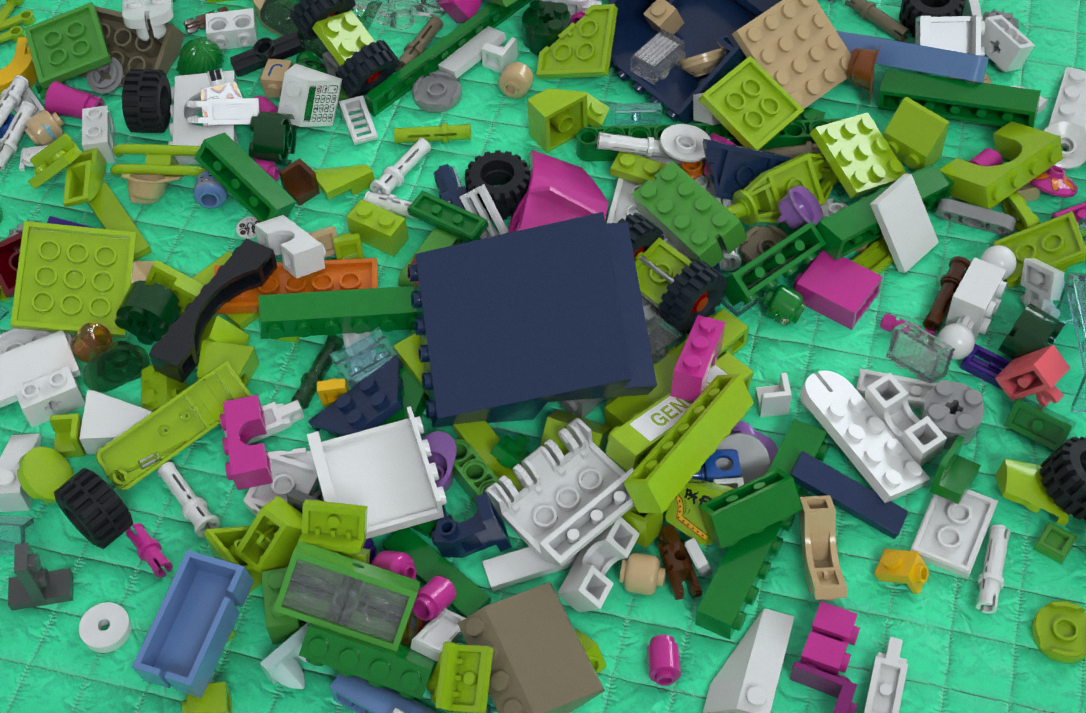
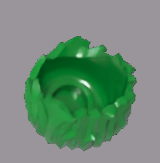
(199, 57)

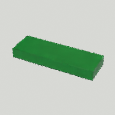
(447, 217)

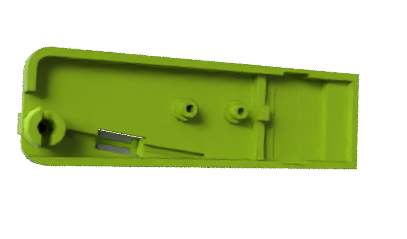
(170, 427)

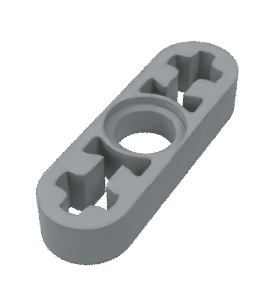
(975, 217)

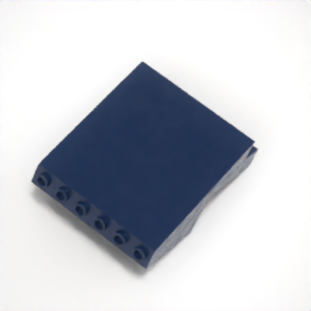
(705, 28)
(530, 321)

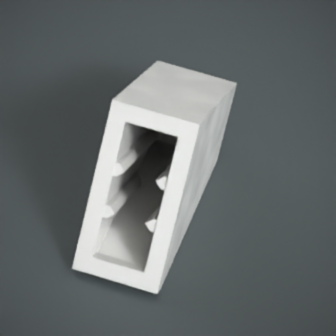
(106, 419)

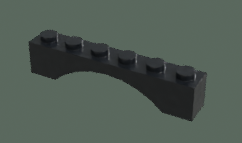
(178, 349)

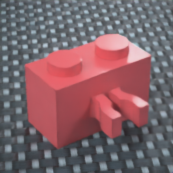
(1034, 374)

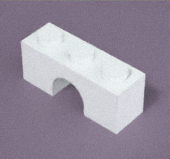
(298, 248)
(918, 436)
(586, 582)

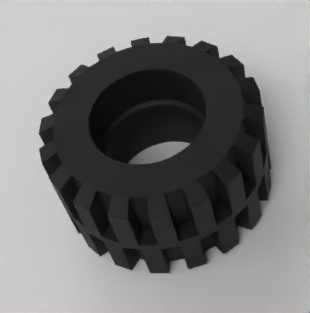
(935, 8)
(146, 101)
(501, 170)
(1065, 477)
(93, 508)

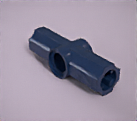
(449, 185)

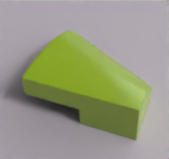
(341, 179)
(181, 285)
(1023, 485)

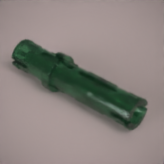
(317, 371)

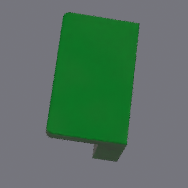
(1039, 423)
(954, 474)

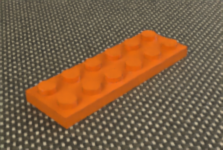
(337, 275)

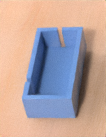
(193, 624)

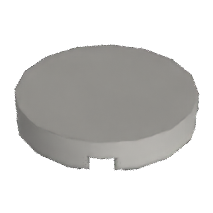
(437, 92)
(751, 452)

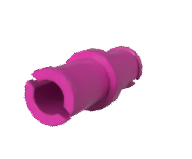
(149, 550)

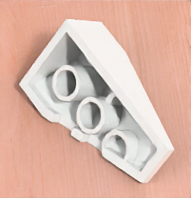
(753, 669)

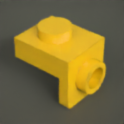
(902, 567)

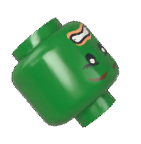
(784, 305)

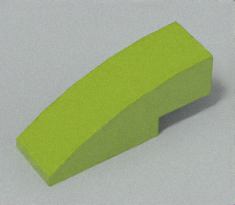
(84, 177)

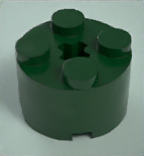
(543, 24)
(272, 137)
(148, 311)
(1031, 332)

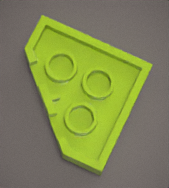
(582, 47)

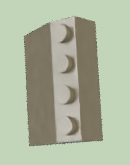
(133, 52)
(535, 654)

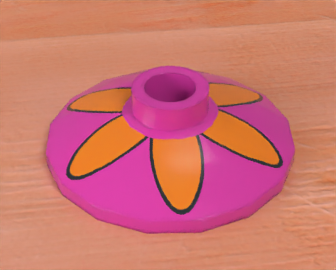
(1055, 183)

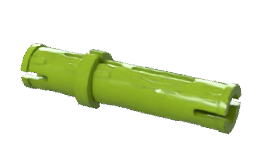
(433, 133)

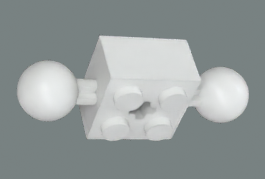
(977, 299)

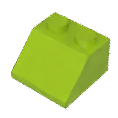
(556, 116)
(916, 134)

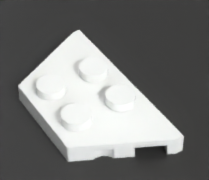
(289, 472)

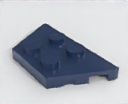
(736, 166)
(365, 404)

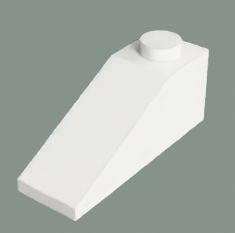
(12, 495)

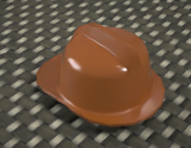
(862, 67)

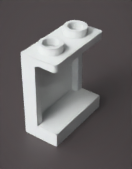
(951, 33)

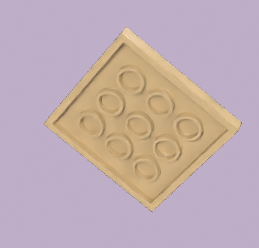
(797, 49)

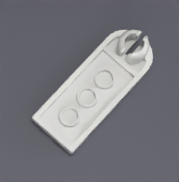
(138, 11)
(862, 435)

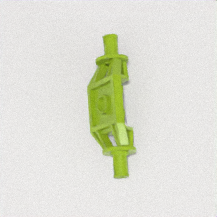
(774, 184)

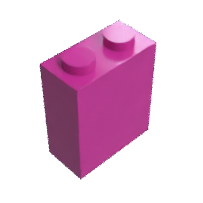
(838, 288)

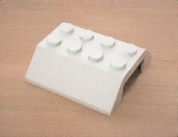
(563, 497)

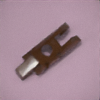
(677, 563)

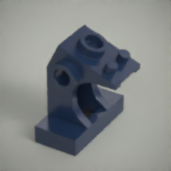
(473, 535)

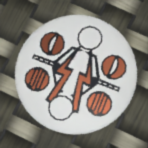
(246, 227)

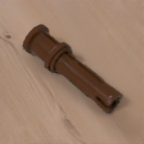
(949, 285)

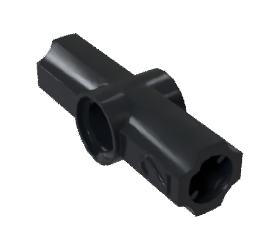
(267, 49)

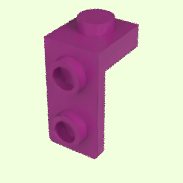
(833, 685)

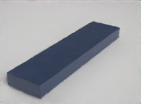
(848, 495)

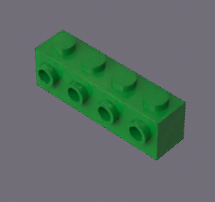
(244, 178)
(776, 261)
(400, 670)

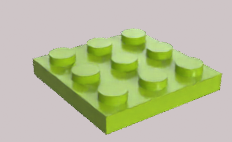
(751, 104)
(858, 154)

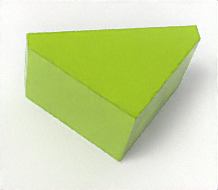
(223, 331)

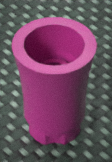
(69, 101)

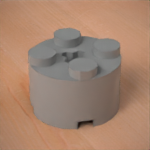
(954, 410)

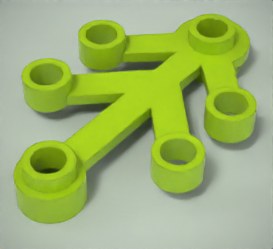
(25, 17)

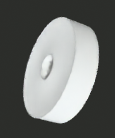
(108, 639)

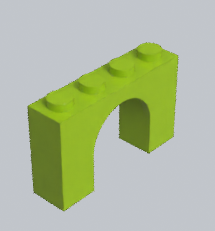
(1031, 155)

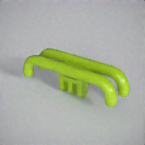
(158, 160)

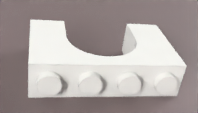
(183, 133)

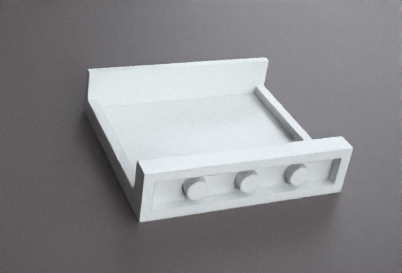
(382, 471)

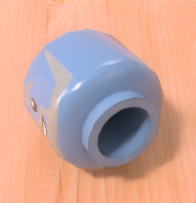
(209, 191)

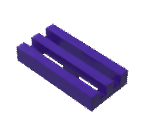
(982, 369)

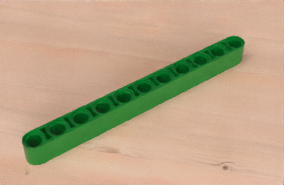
(794, 134)

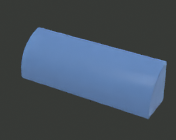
(365, 698)

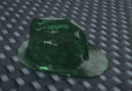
(115, 366)

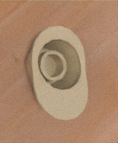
(147, 188)

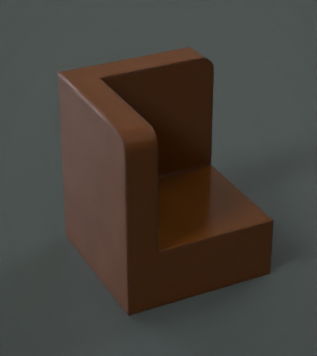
(299, 181)

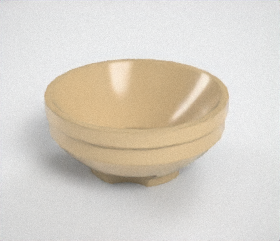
(702, 63)

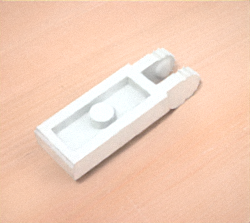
(225, 111)

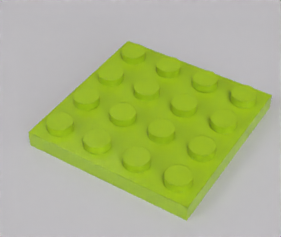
(71, 277)

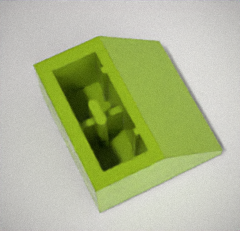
(271, 536)

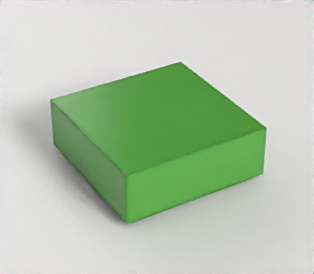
(1055, 542)

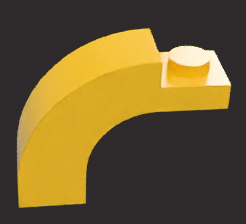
(21, 65)

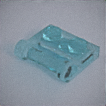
(363, 357)

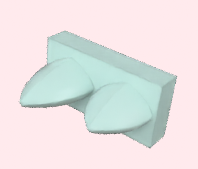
(283, 662)

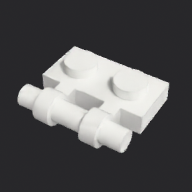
(1042, 285)

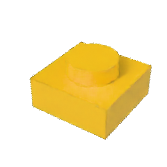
(331, 390)

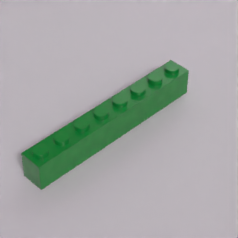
(747, 561)

